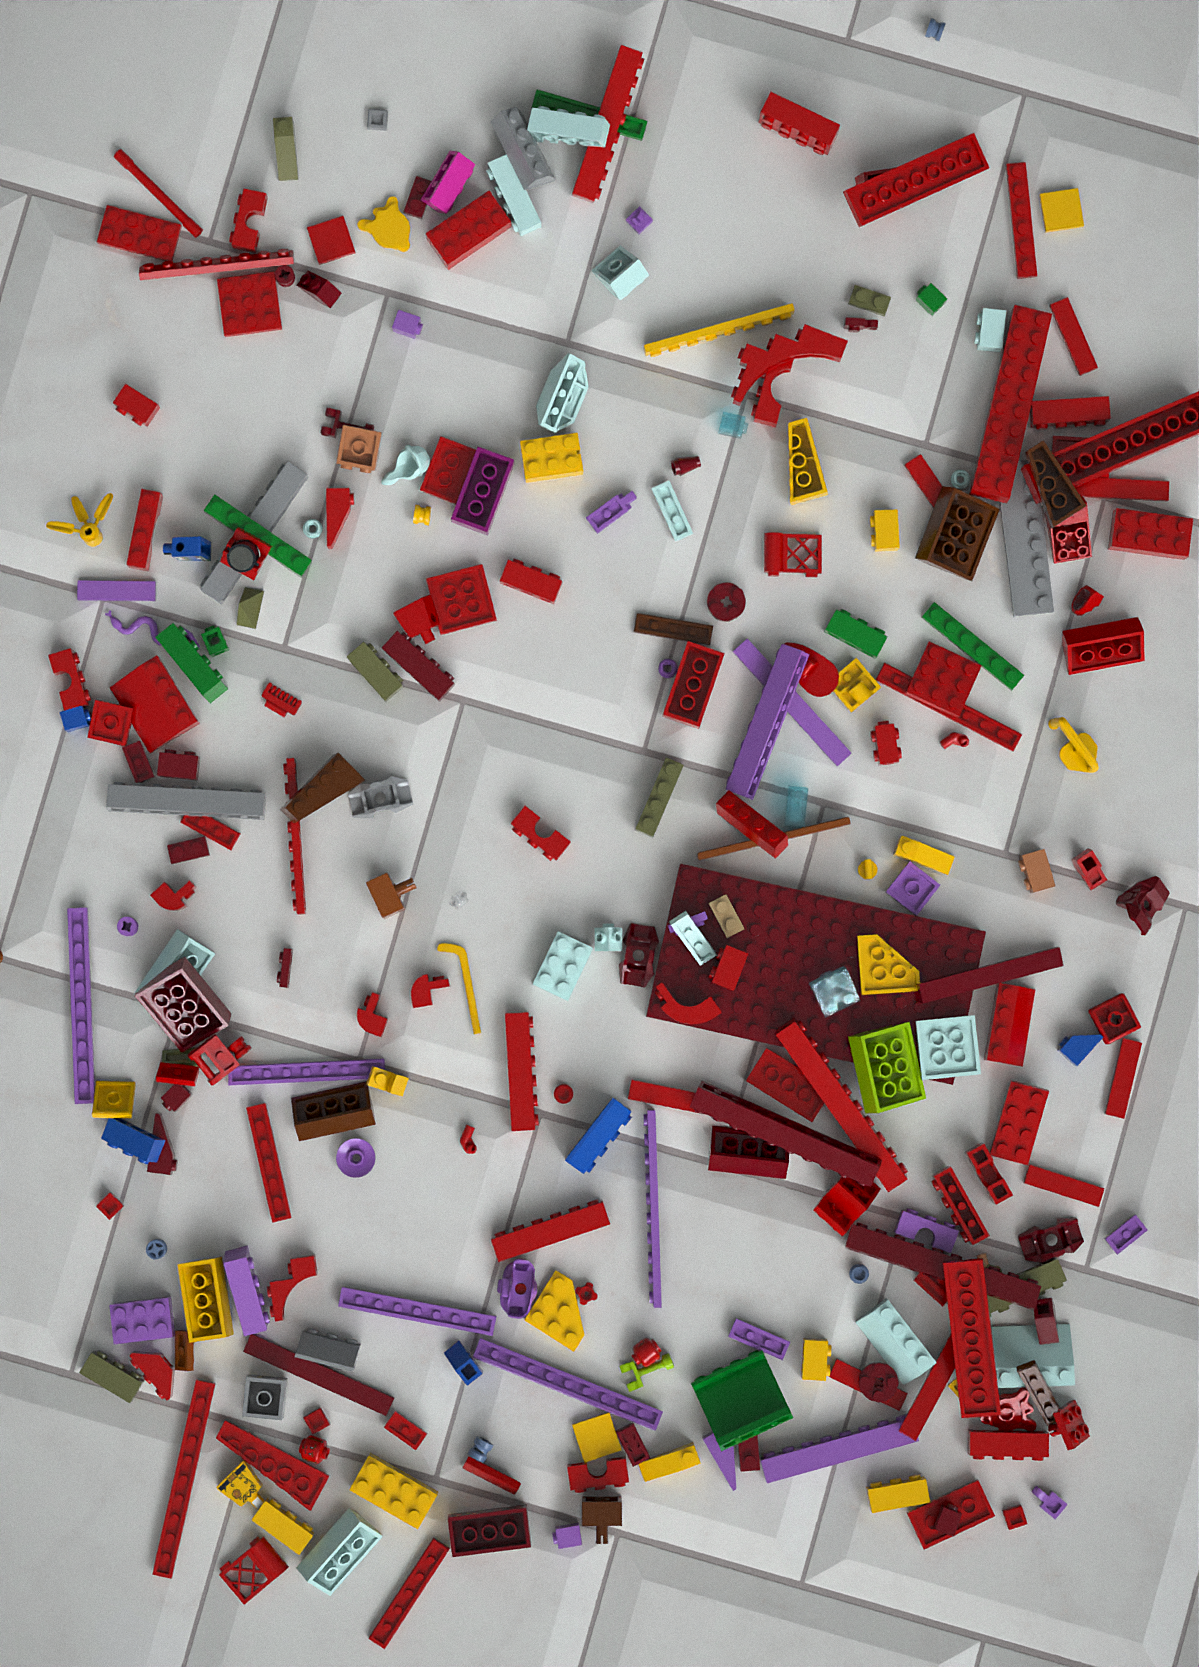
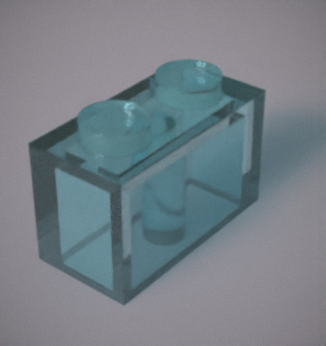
(796, 806)

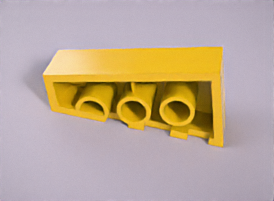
(804, 465)

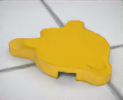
(389, 227)

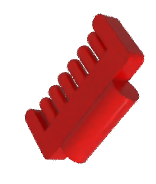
(277, 705)

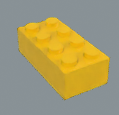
(394, 1491)

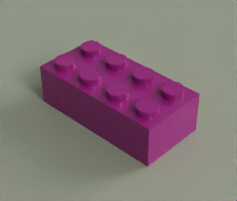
(482, 491)

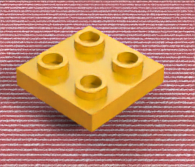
(855, 685)

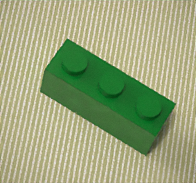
(856, 633)

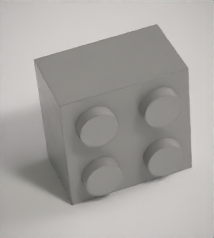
(264, 1397)

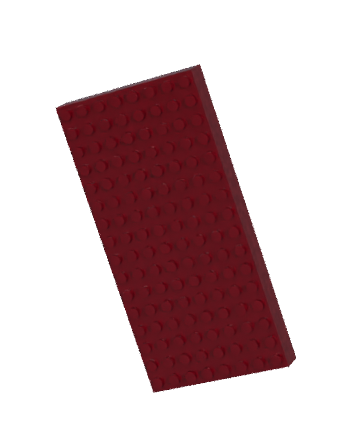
(792, 942)

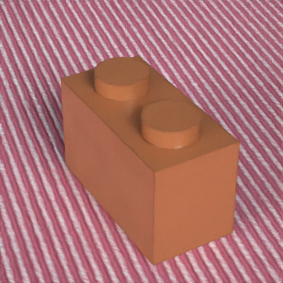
(1036, 871)

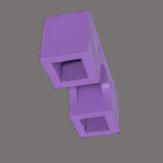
(943, 1235)

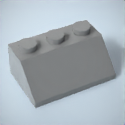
(328, 1350)

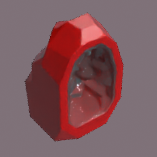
(1085, 600)

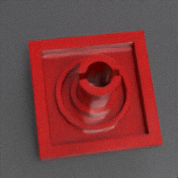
(1070, 1425)

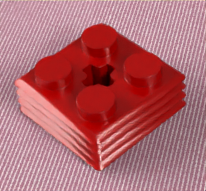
(1125, 1024)

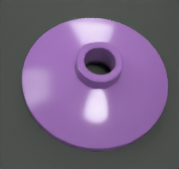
(345, 1158)

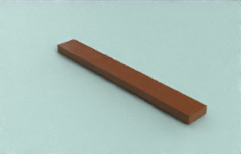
(791, 834)

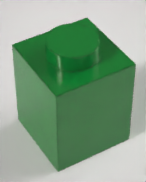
(930, 298)

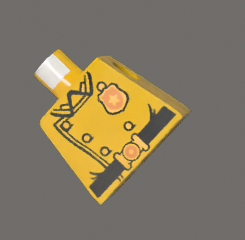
(242, 1486)

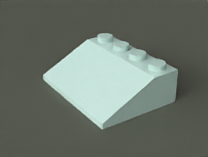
(1021, 1345)

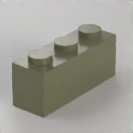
(375, 671)
(112, 1376)

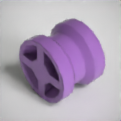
(130, 928)

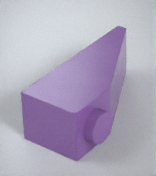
(724, 1458)

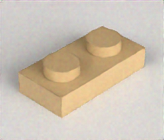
(726, 916)

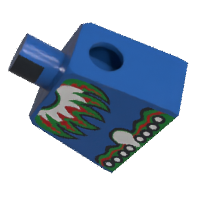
(188, 548)

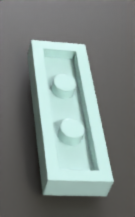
(672, 511)
(693, 938)

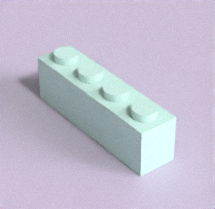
(515, 197)

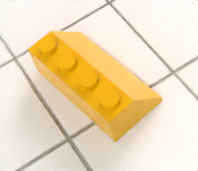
(205, 1299)

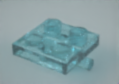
(834, 991)

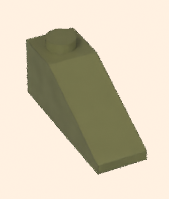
(285, 148)

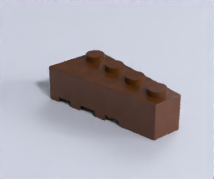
(1054, 487)

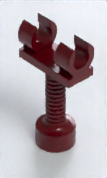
(333, 413)

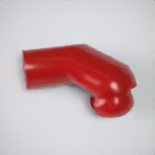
(466, 1140)

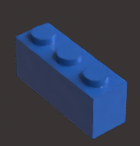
(132, 1140)

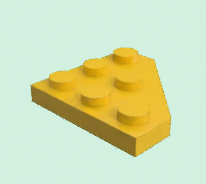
(884, 968)
(558, 1312)

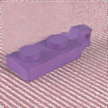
(611, 511)

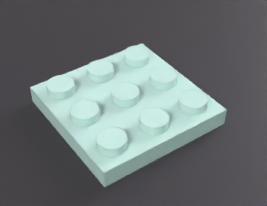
(948, 1047)

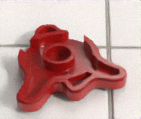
(1013, 1412)

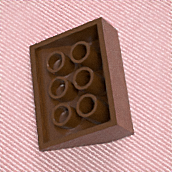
(957, 533)

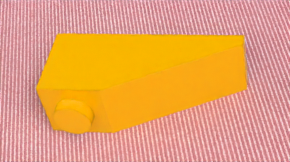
(923, 855)
(670, 1462)

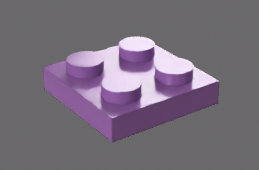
(912, 888)

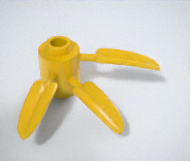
(89, 532)

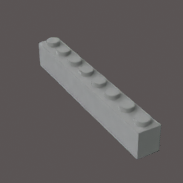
(267, 514)
(186, 801)

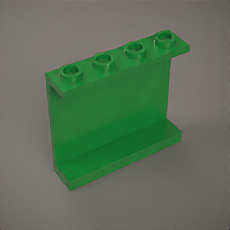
(741, 1400)

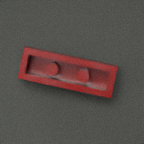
(531, 581)

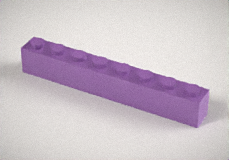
(767, 721)
(834, 1450)

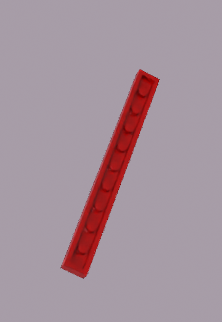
(184, 1479)

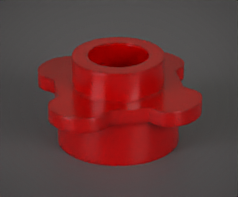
(591, 1294)

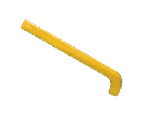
(451, 948)

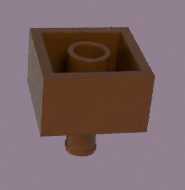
(601, 1512)

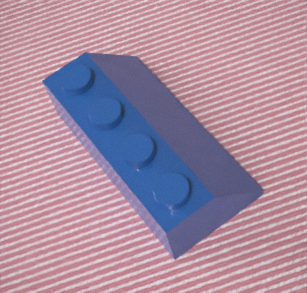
(598, 1135)

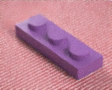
(759, 1339)

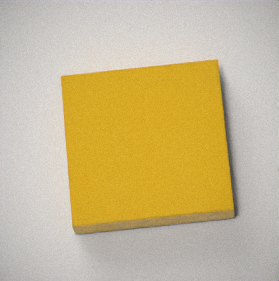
(1061, 210)
(113, 1099)
(596, 1437)

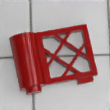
(777, 550)
(263, 1557)

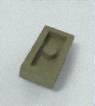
(869, 300)

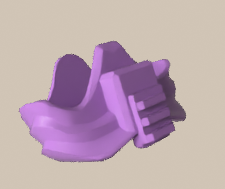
(517, 1272)

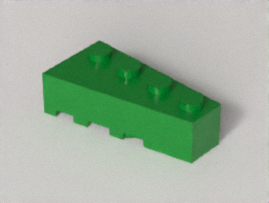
(191, 662)

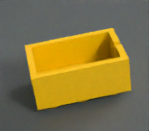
(551, 457)

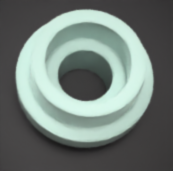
(962, 473)
(312, 522)

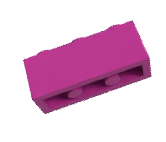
(448, 182)

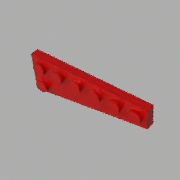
(285, 1470)

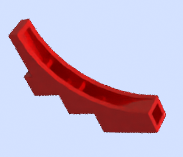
(758, 361)

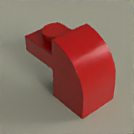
(1089, 868)
(172, 900)
(422, 987)
(368, 1020)

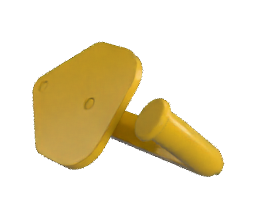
(1081, 749)

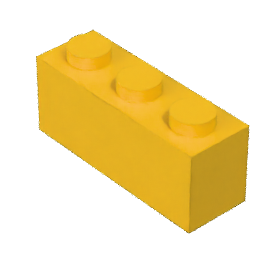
(898, 1493)
(283, 1525)

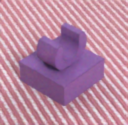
(639, 220)

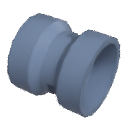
(484, 1447)

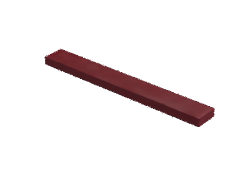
(989, 974)
(319, 1374)

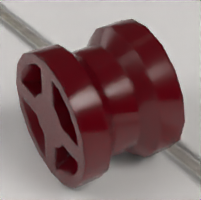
(286, 279)

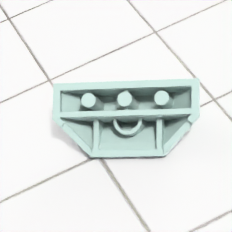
(562, 394)

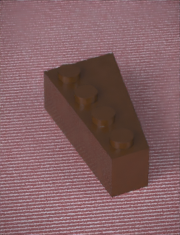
(323, 787)

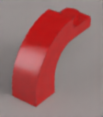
(689, 1015)

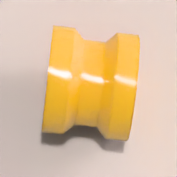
(422, 515)

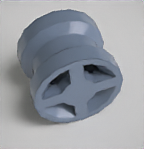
(935, 29)
(152, 1249)

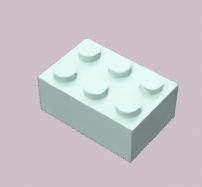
(562, 966)

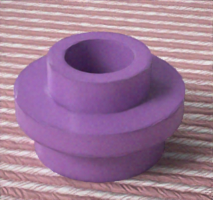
(670, 662)

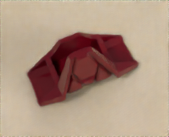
(1133, 900)
(638, 972)
(1034, 1240)

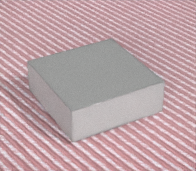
(377, 119)

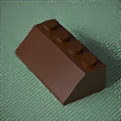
(332, 1111)

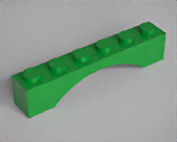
(280, 550)

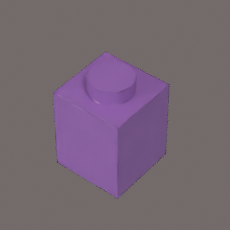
(407, 324)
(567, 1535)

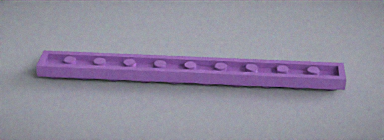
(81, 1005)
(653, 1216)
(567, 1384)

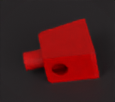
(419, 618)

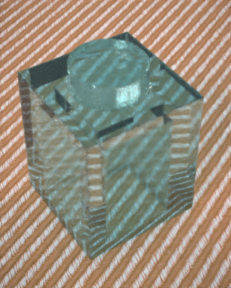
(733, 425)

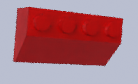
(1103, 645)
(1009, 1024)

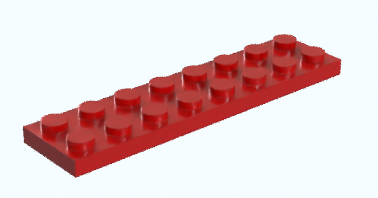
(916, 180)
(972, 1338)

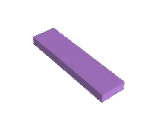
(116, 590)

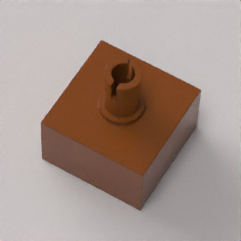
(388, 894)

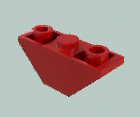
(156, 1371)

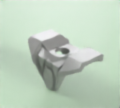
(396, 792)

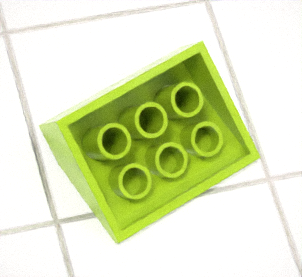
(887, 1068)

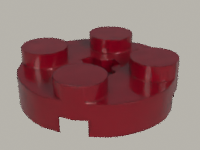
(730, 612)
(867, 1382)

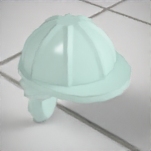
(410, 464)

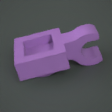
(1050, 1503)

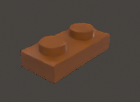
(183, 1351)

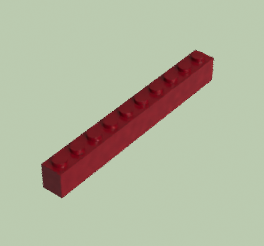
(785, 1133)
(930, 1263)

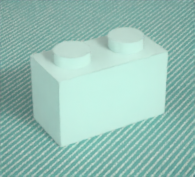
(990, 330)

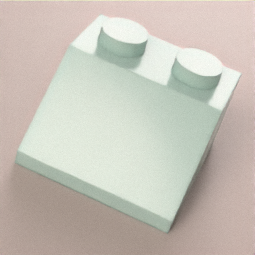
(620, 272)

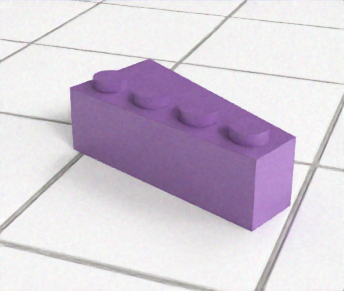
(245, 1290)

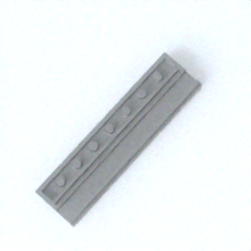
(1026, 550)

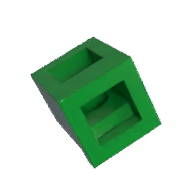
(214, 649)

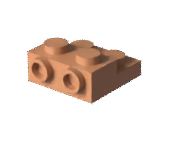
(359, 448)

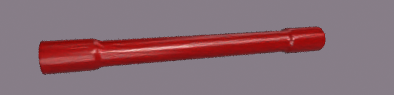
(129, 165)

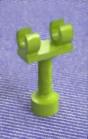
(665, 1362)

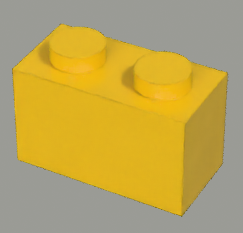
(885, 530)
(815, 1359)

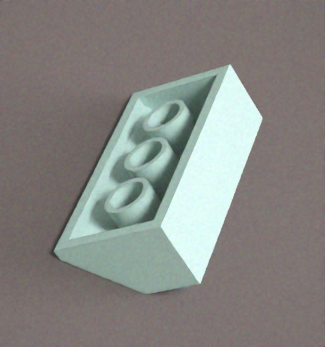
(178, 947)
(895, 1341)
(339, 1552)

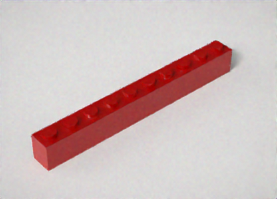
(839, 1101)

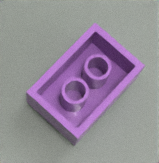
(142, 1320)

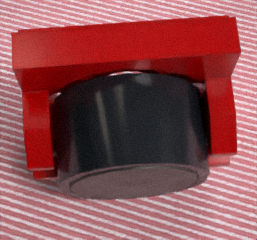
(244, 554)

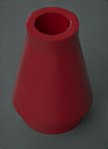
(683, 465)

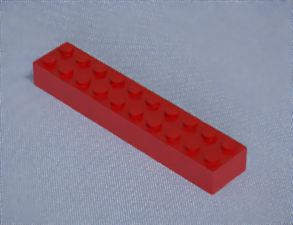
(1010, 404)
(1125, 443)

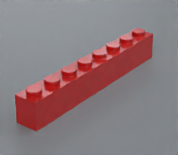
(612, 108)

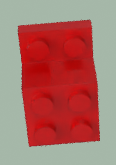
(845, 1203)

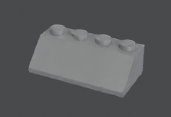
(522, 149)

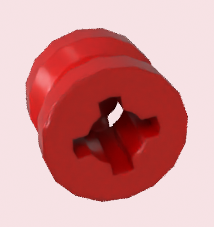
(239, 1048)

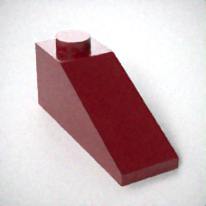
(166, 1163)

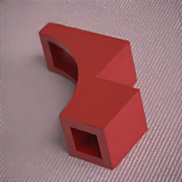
(300, 1269)

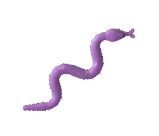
(116, 623)

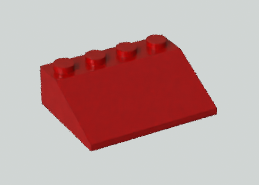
(157, 702)

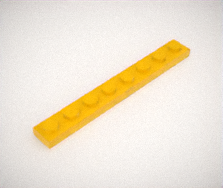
(727, 328)

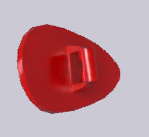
(819, 674)

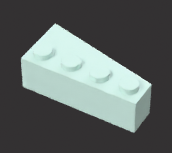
(568, 127)

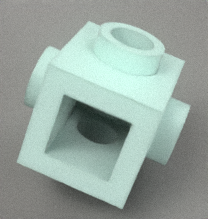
(608, 938)

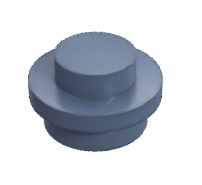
(859, 1273)

